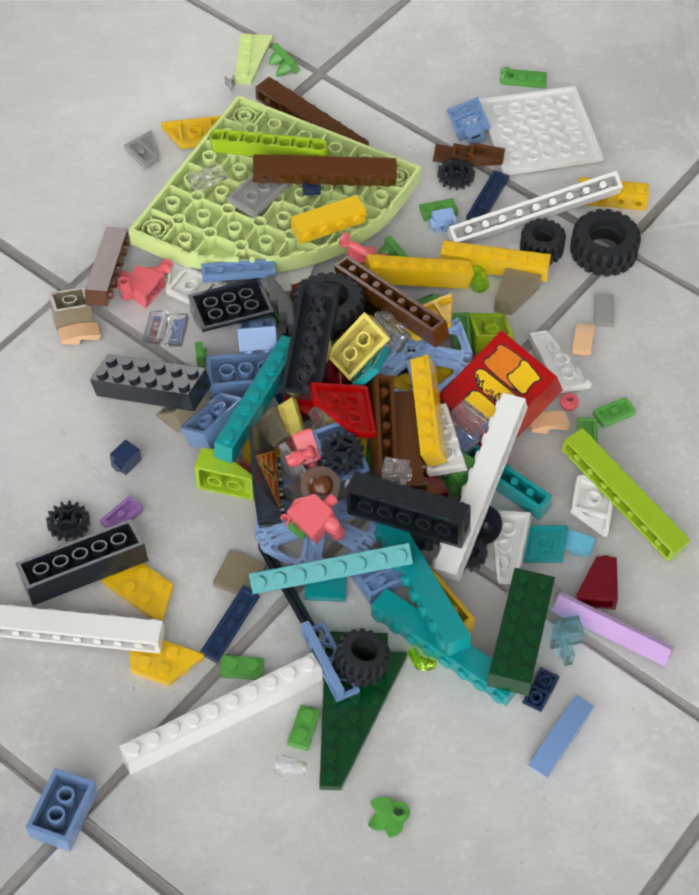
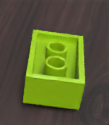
(485, 327)
(222, 477)

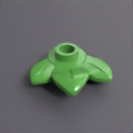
(385, 816)

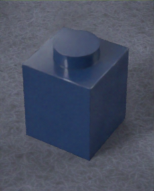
(125, 457)

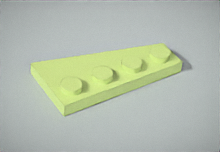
(250, 56)

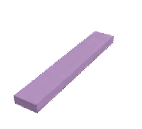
(614, 629)

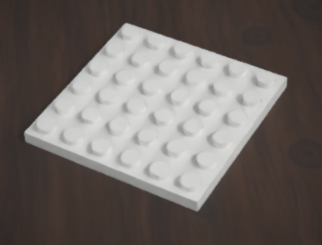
(541, 130)

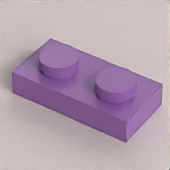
(122, 512)

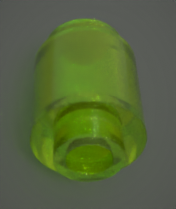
(479, 281)

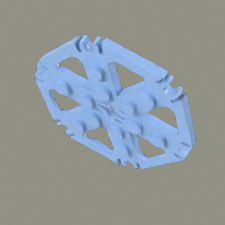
(440, 356)
(279, 534)

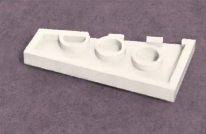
(558, 363)
(454, 453)
(511, 544)

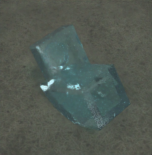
(564, 635)

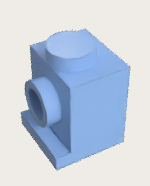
(442, 219)

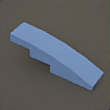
(561, 736)

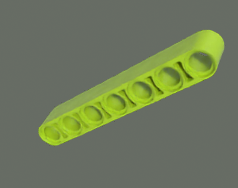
(266, 144)

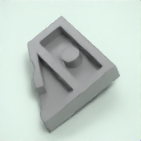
(143, 149)

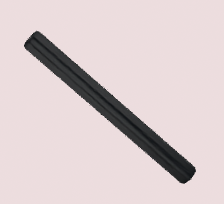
(290, 593)

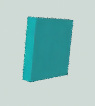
(372, 367)
(546, 544)
(328, 590)

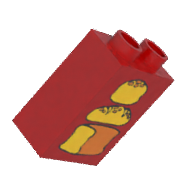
(503, 369)

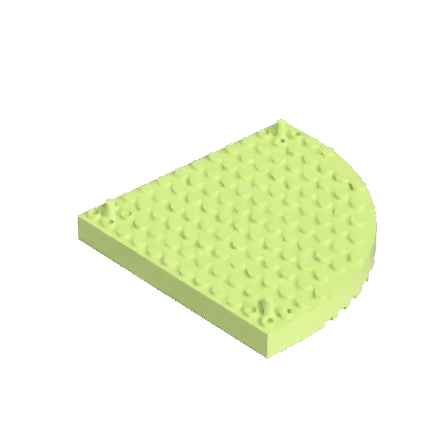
(207, 229)

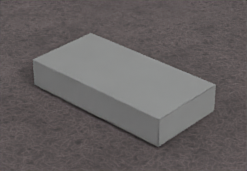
(604, 310)

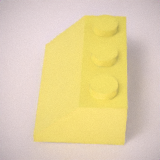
(358, 345)

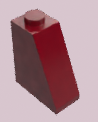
(600, 584)

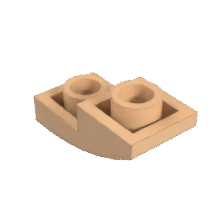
(75, 332)
(583, 339)
(550, 420)

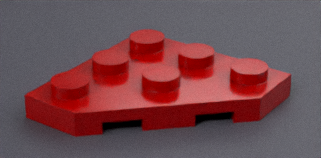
(347, 406)

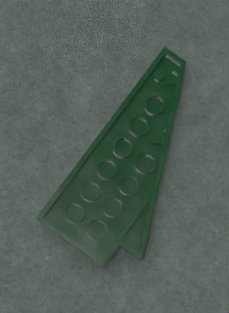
(350, 721)

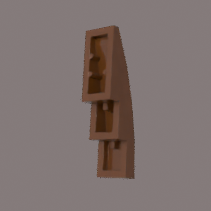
(476, 154)

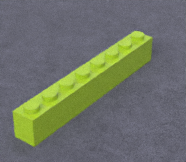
(625, 495)

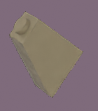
(515, 290)

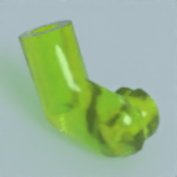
(420, 662)

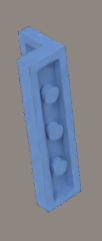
(237, 270)
(328, 672)

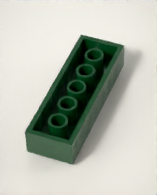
(520, 632)

